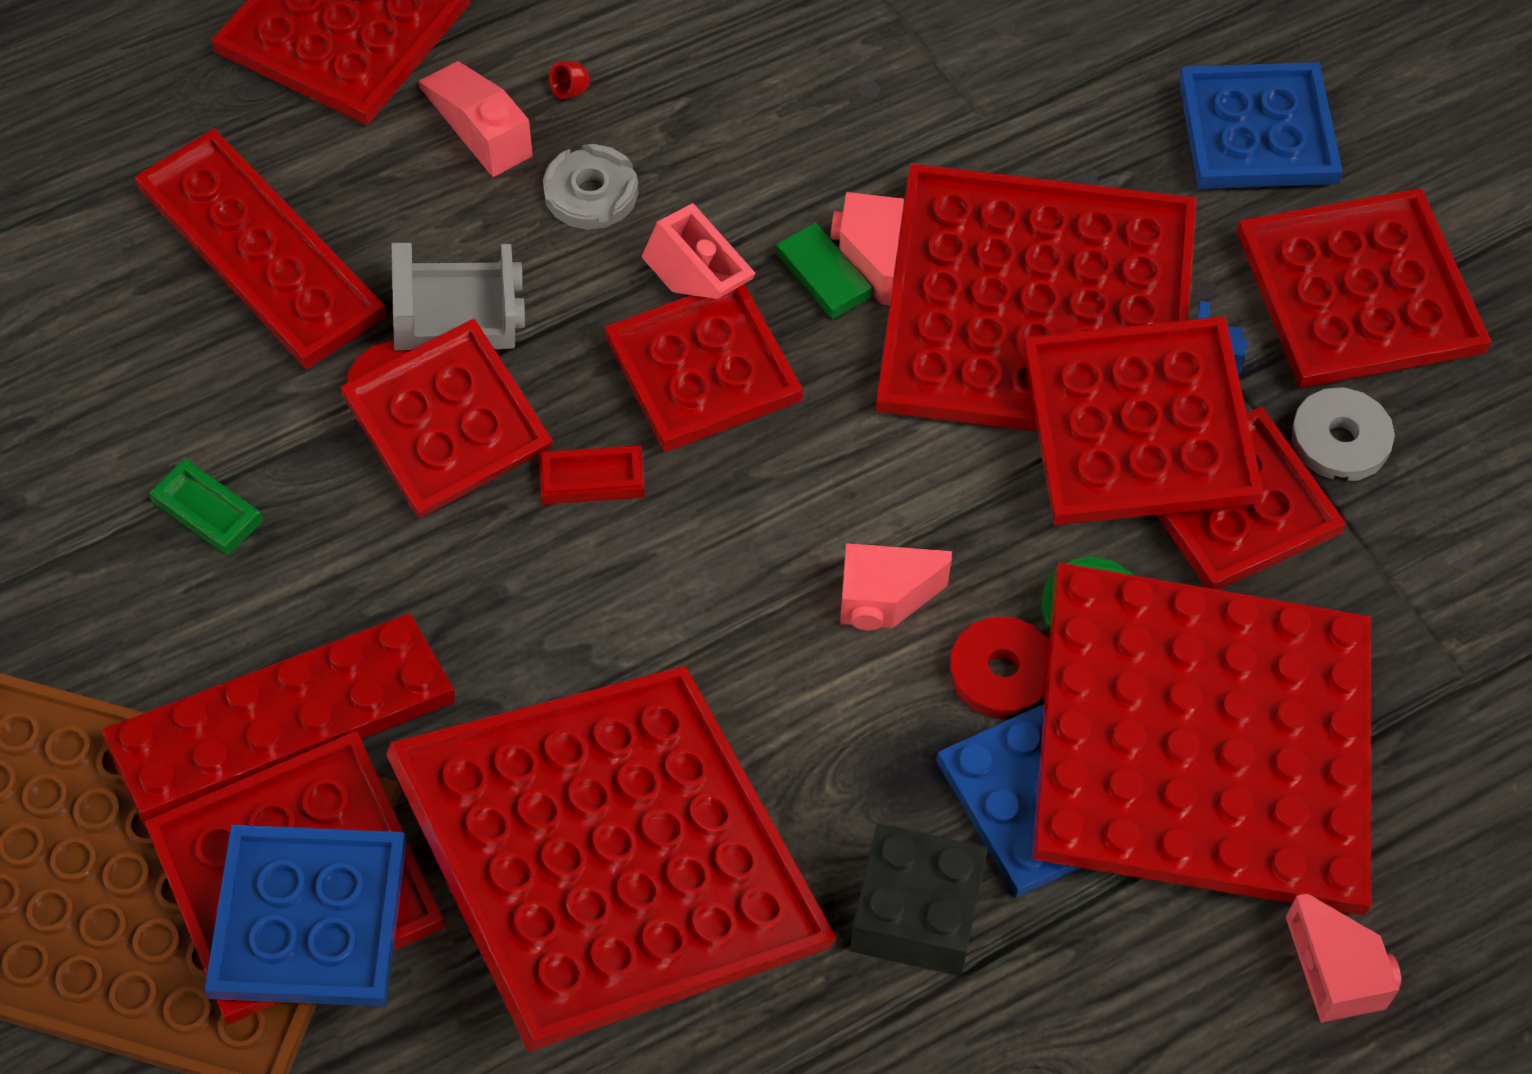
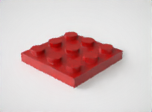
(702, 366)
(446, 418)
(1246, 539)

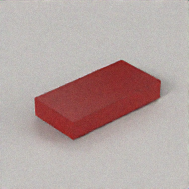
(591, 474)

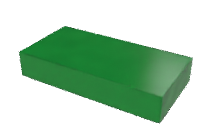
(823, 271)
(206, 507)

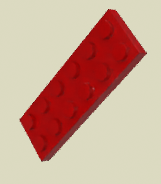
(261, 248)
(277, 714)

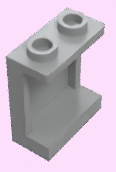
(444, 295)

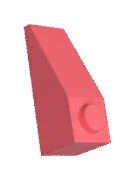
(480, 116)

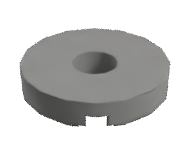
(590, 208)
(1346, 410)

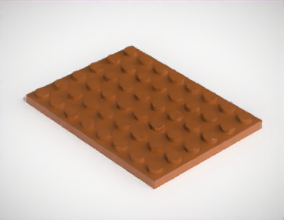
(89, 914)

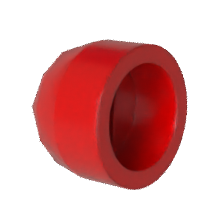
(568, 79)

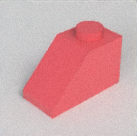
(870, 238)
(694, 256)
(889, 583)
(1341, 961)

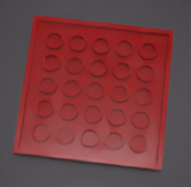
(1012, 261)
(1206, 739)
(607, 854)

